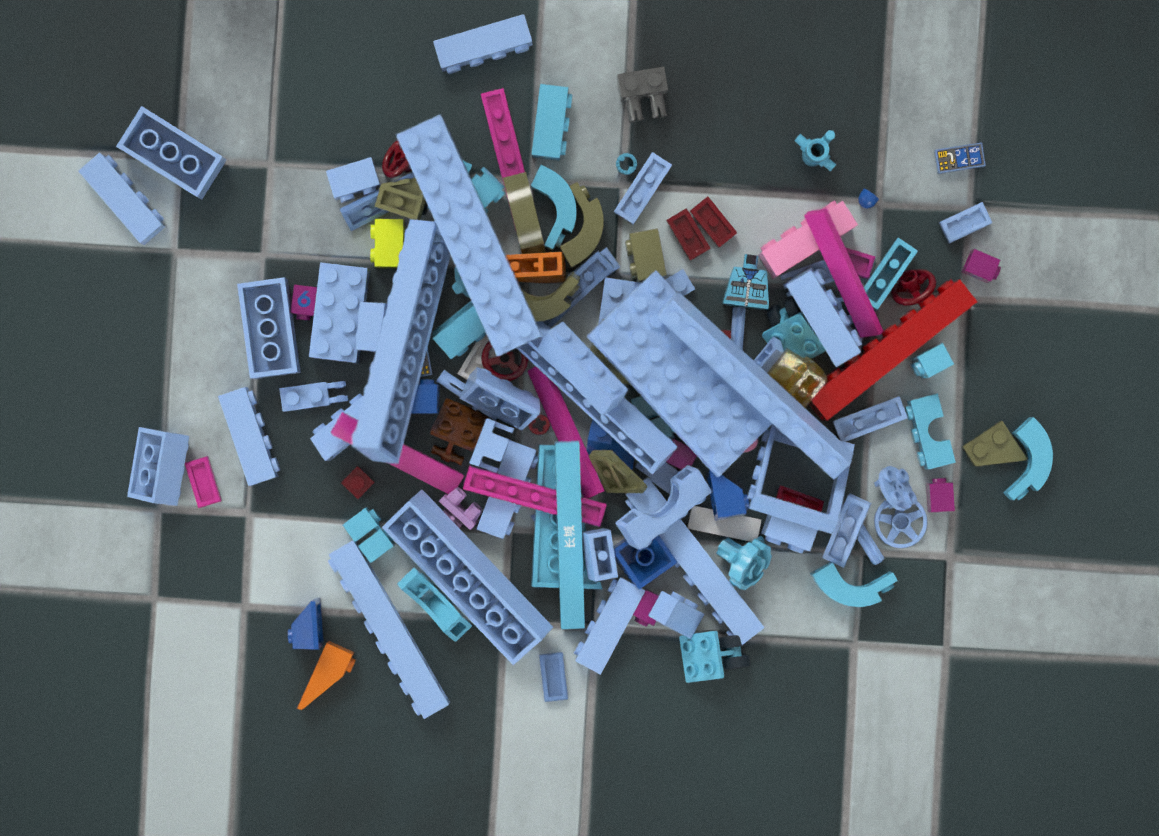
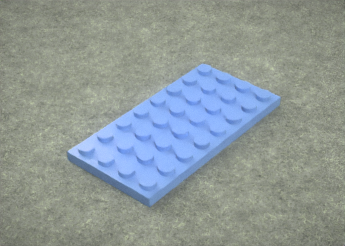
(676, 380)

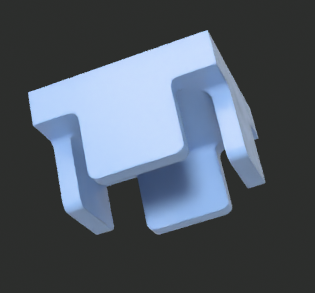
(490, 445)

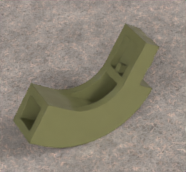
(524, 214)
(587, 240)
(555, 303)

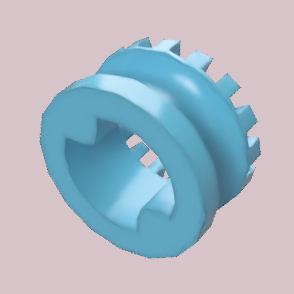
(631, 169)

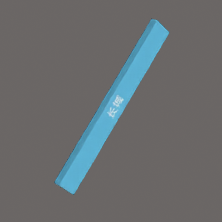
(569, 534)

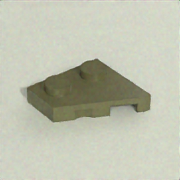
(402, 198)
(994, 447)
(615, 473)

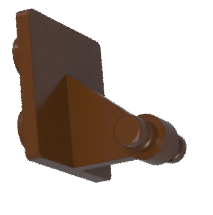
(459, 427)

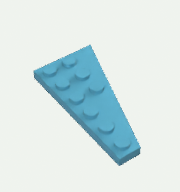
(545, 544)

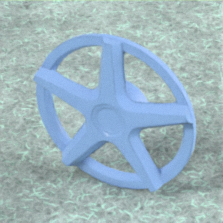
(900, 523)

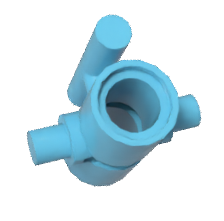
(819, 144)

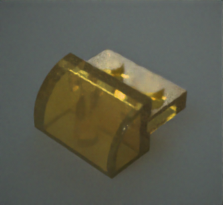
(798, 376)

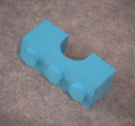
(932, 452)

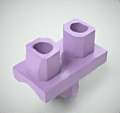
(452, 503)

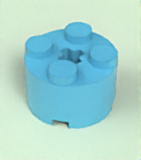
(488, 187)

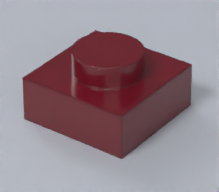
(357, 482)

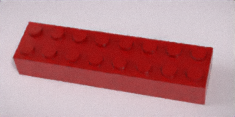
(894, 347)

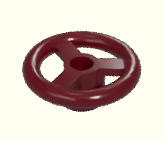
(398, 161)
(910, 282)
(517, 370)

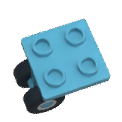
(792, 329)
(703, 656)

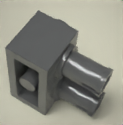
(643, 84)

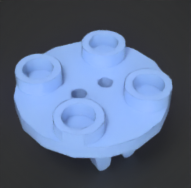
(896, 488)

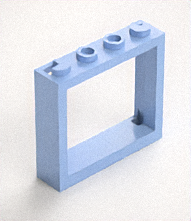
(786, 510)

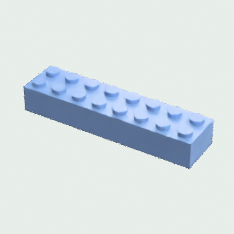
(467, 577)

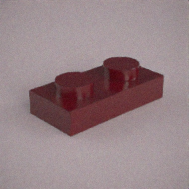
(713, 222)
(688, 234)
(798, 498)

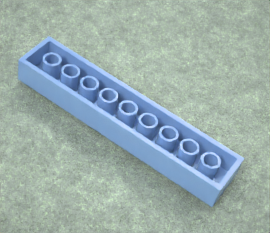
(469, 235)
(402, 343)

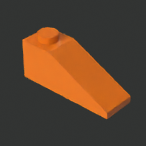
(538, 267)
(330, 668)

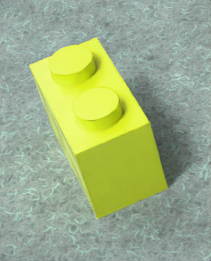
(388, 242)

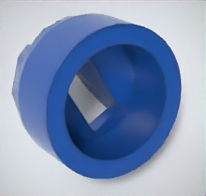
(867, 199)

